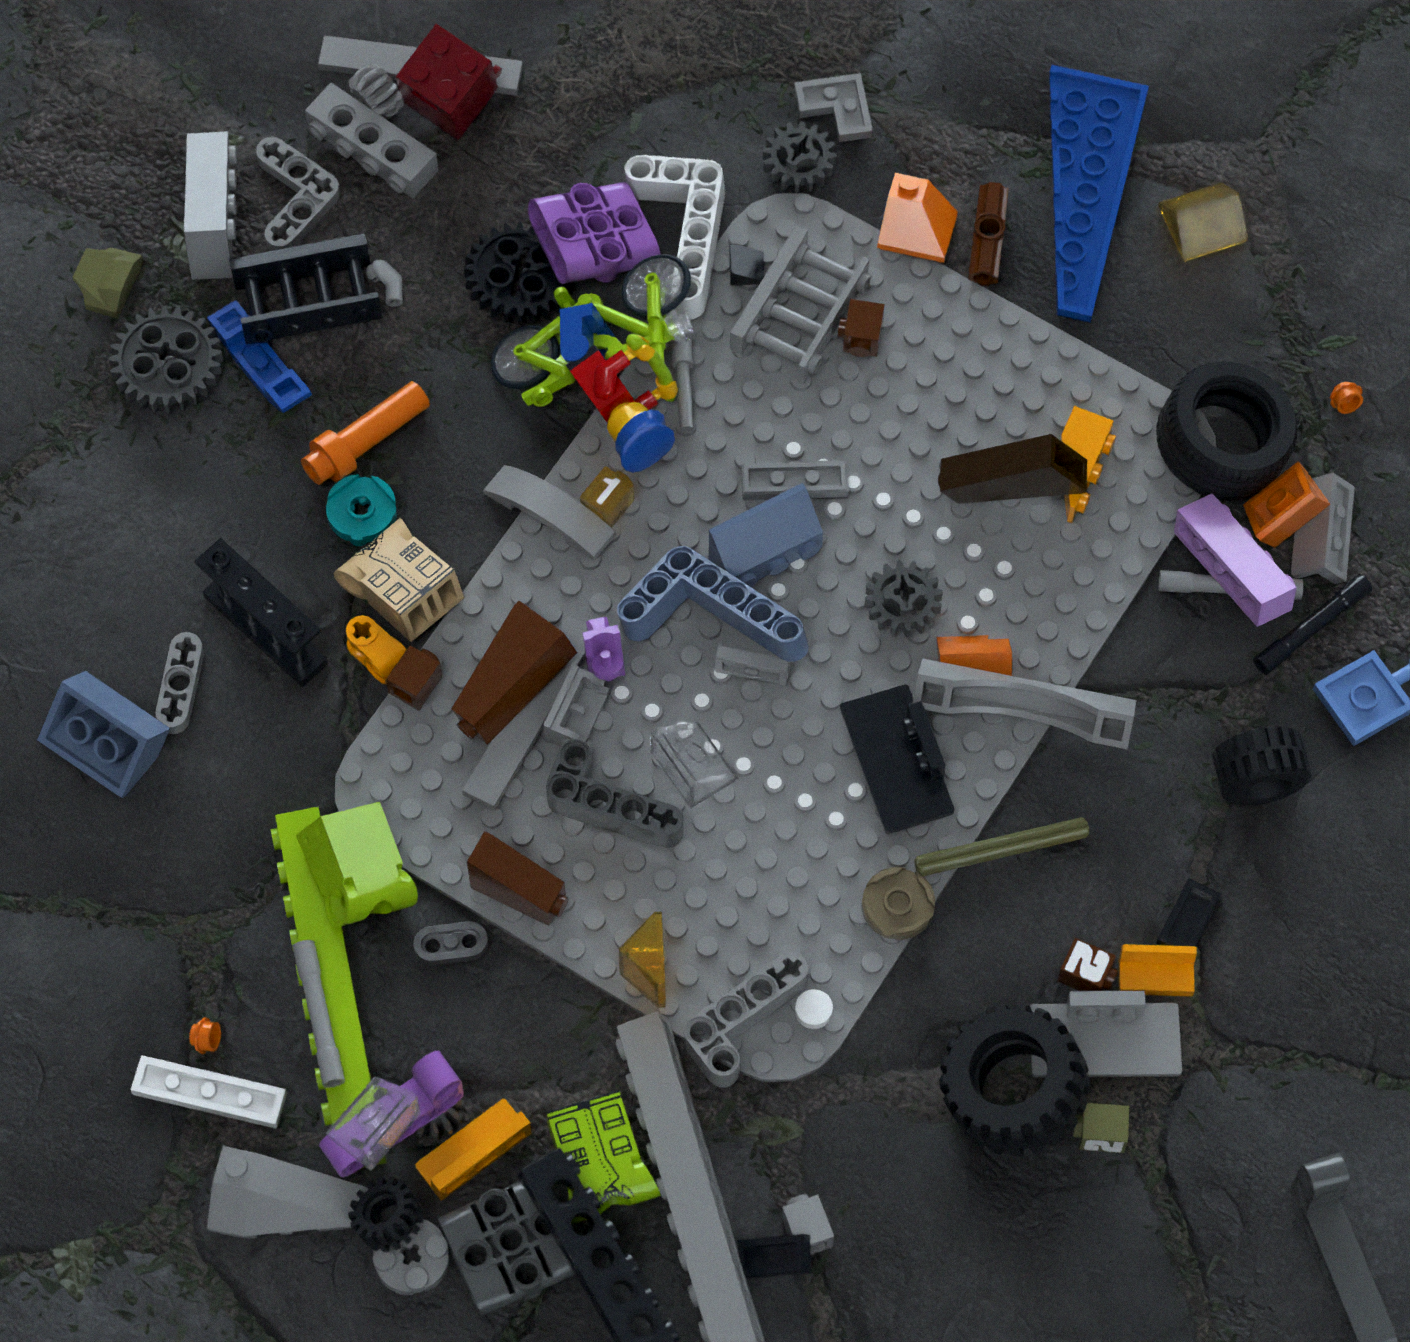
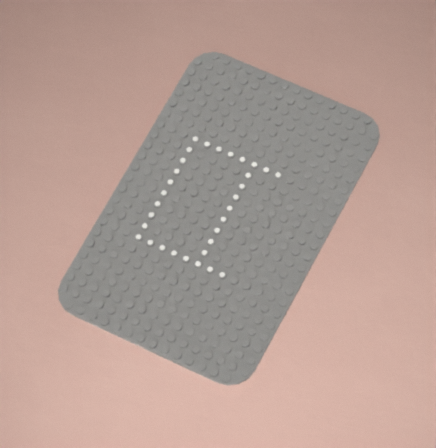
(797, 835)

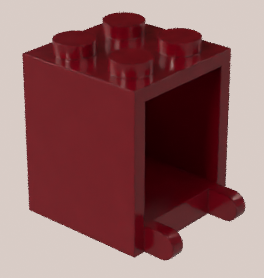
(447, 81)

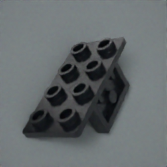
(898, 758)

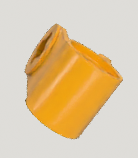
(376, 653)

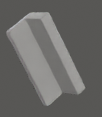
(1325, 540)

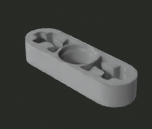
(175, 668)

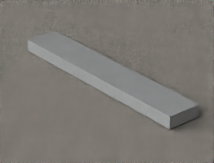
(350, 55)
(515, 741)

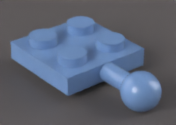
(1365, 697)

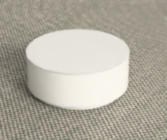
(813, 1009)

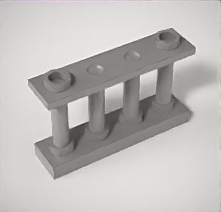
(781, 277)

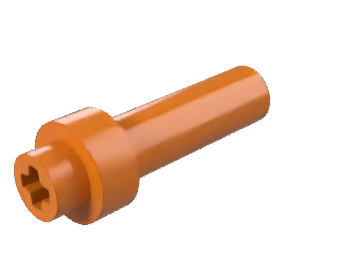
(335, 454)

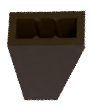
(1014, 471)

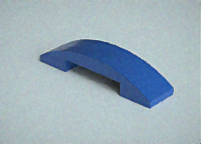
(258, 360)

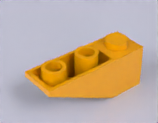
(1090, 437)

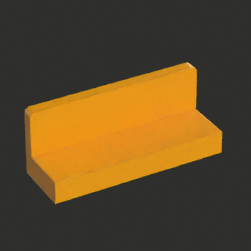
(473, 1148)

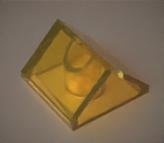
(1205, 220)
(643, 960)

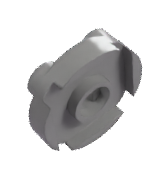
(416, 1276)

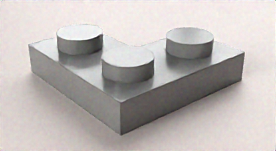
(838, 96)

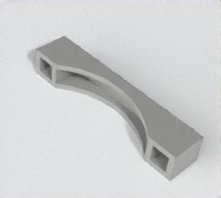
(1086, 713)

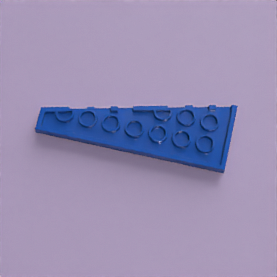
(1091, 150)

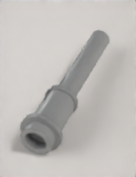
(682, 362)

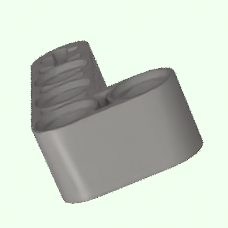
(751, 1010)

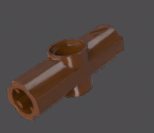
(987, 249)

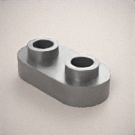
(450, 940)

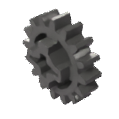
(799, 146)
(916, 589)

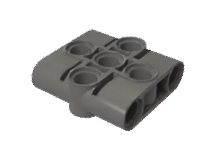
(485, 1281)

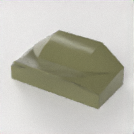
(107, 279)

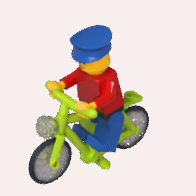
(596, 356)

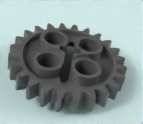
(166, 359)

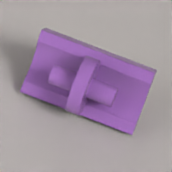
(603, 649)

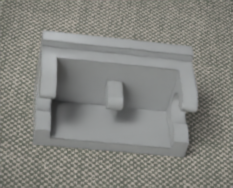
(575, 707)

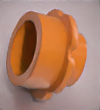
(1346, 397)
(205, 1035)

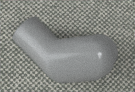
(384, 272)

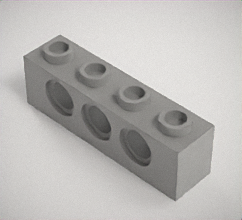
(337, 107)

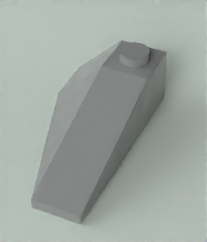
(273, 1196)

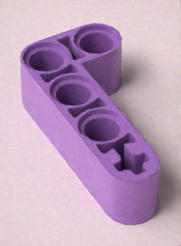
(437, 1091)

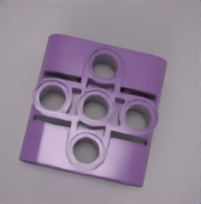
(592, 231)

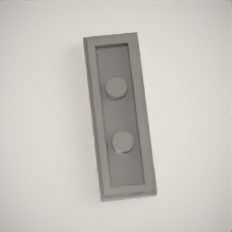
(770, 479)

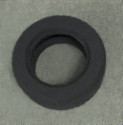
(1246, 393)

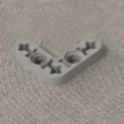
(306, 196)

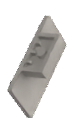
(1119, 1034)

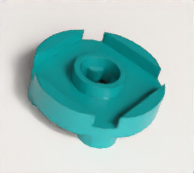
(363, 490)

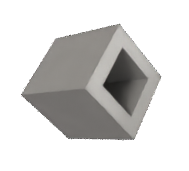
(808, 1217)

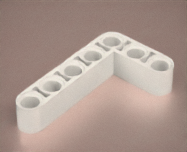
(697, 224)

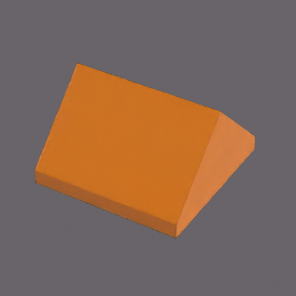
(1285, 506)
(976, 653)

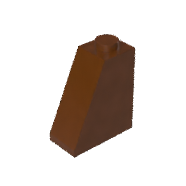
(515, 880)

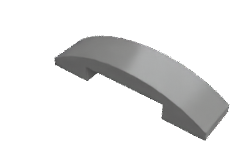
(551, 507)

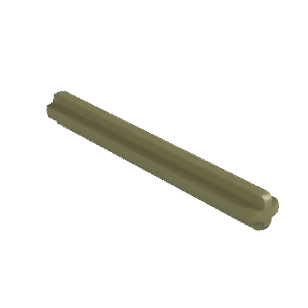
(1001, 846)

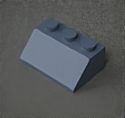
(767, 537)
(102, 733)

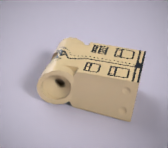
(402, 580)

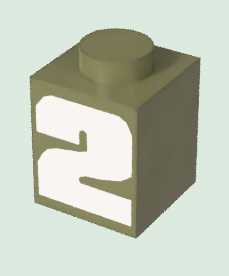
(1103, 1128)

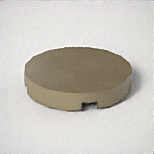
(898, 903)

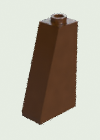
(511, 673)

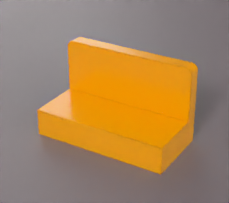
(1157, 969)

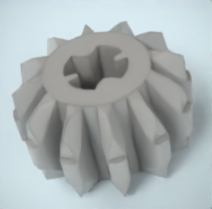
(376, 90)

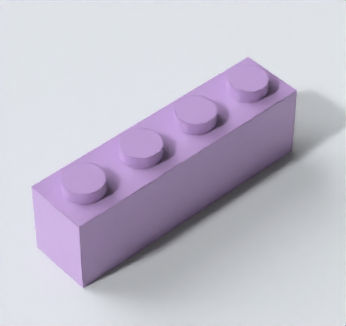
(1235, 559)

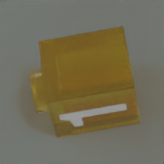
(609, 495)

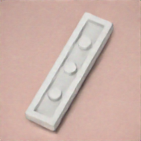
(208, 1091)

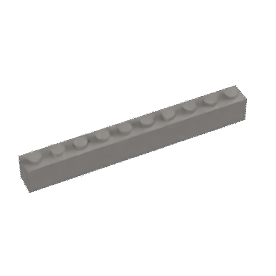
(688, 1181)

